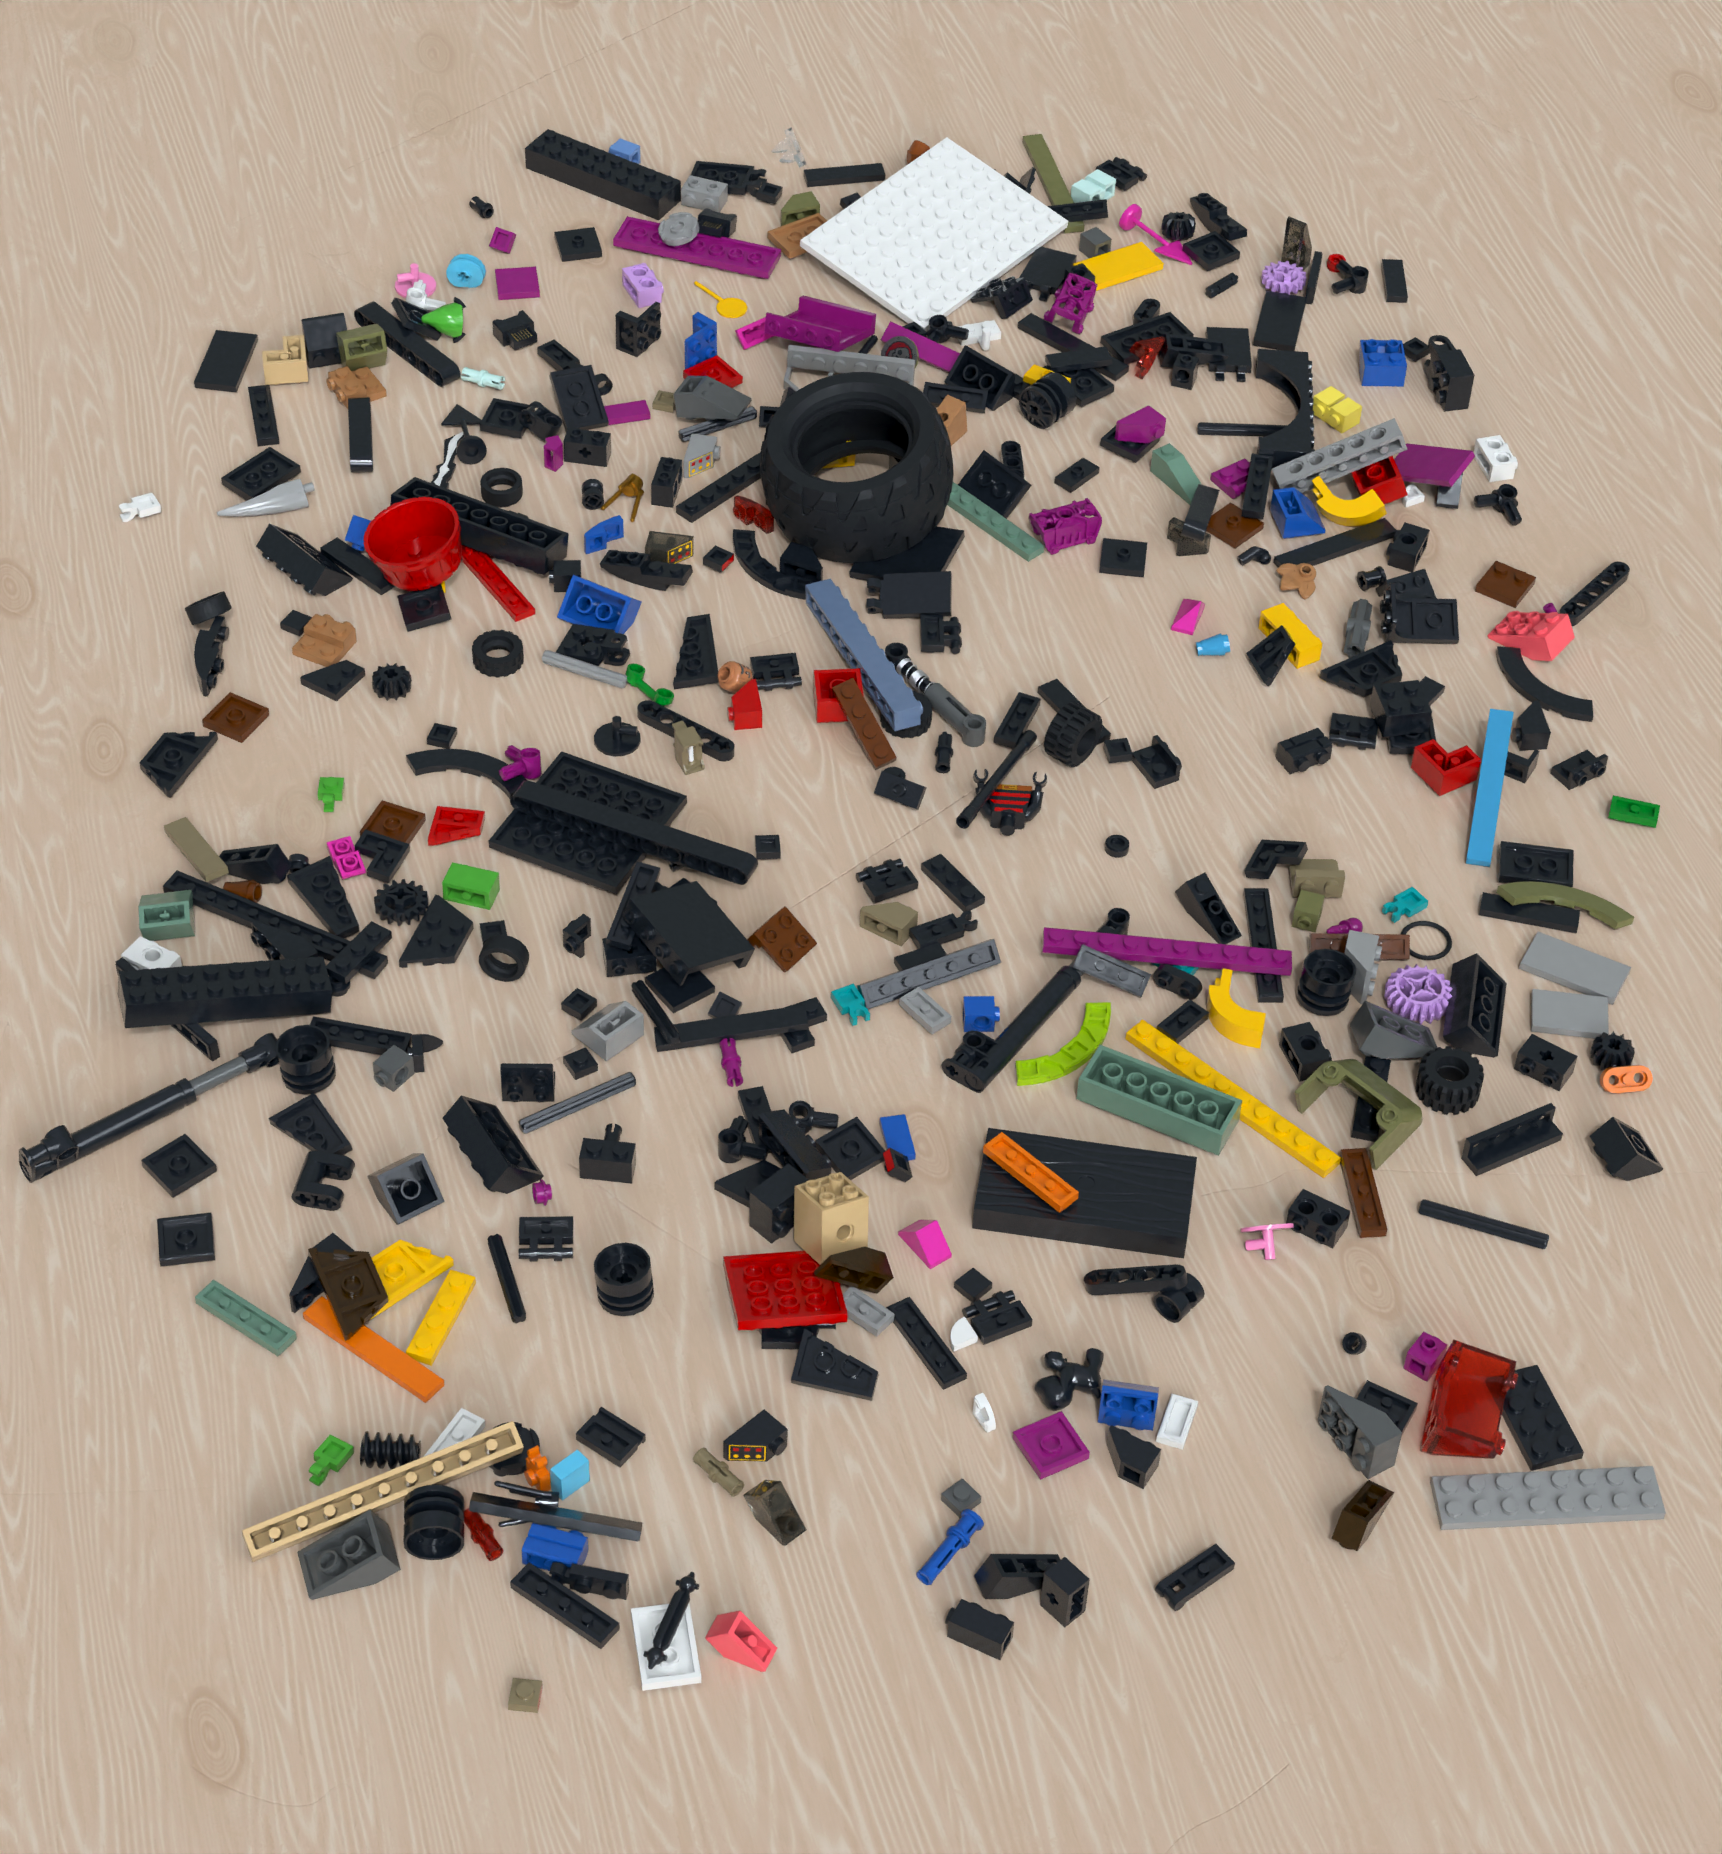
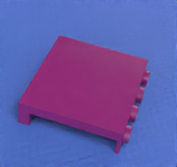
(822, 324)

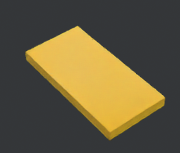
(1122, 265)

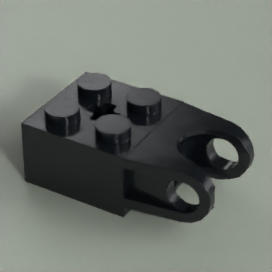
(1448, 374)

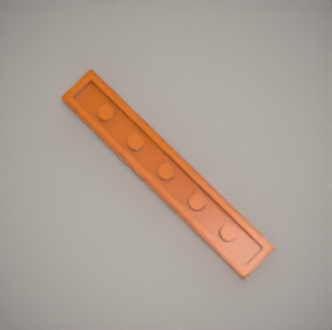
(377, 1353)

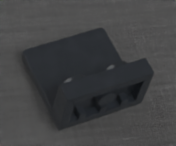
(1007, 294)
(638, 333)
(1410, 585)
(527, 1082)

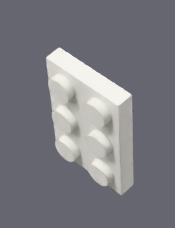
(682, 1661)

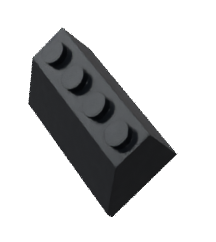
(302, 561)
(1475, 1007)
(491, 1145)

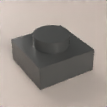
(961, 1497)

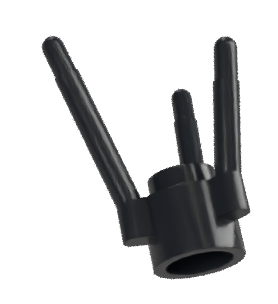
(541, 1497)

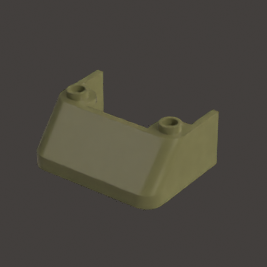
(1395, 1114)

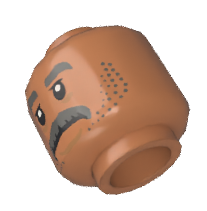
(733, 676)

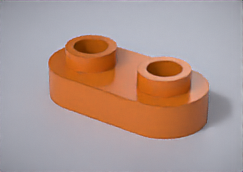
(1624, 1079)

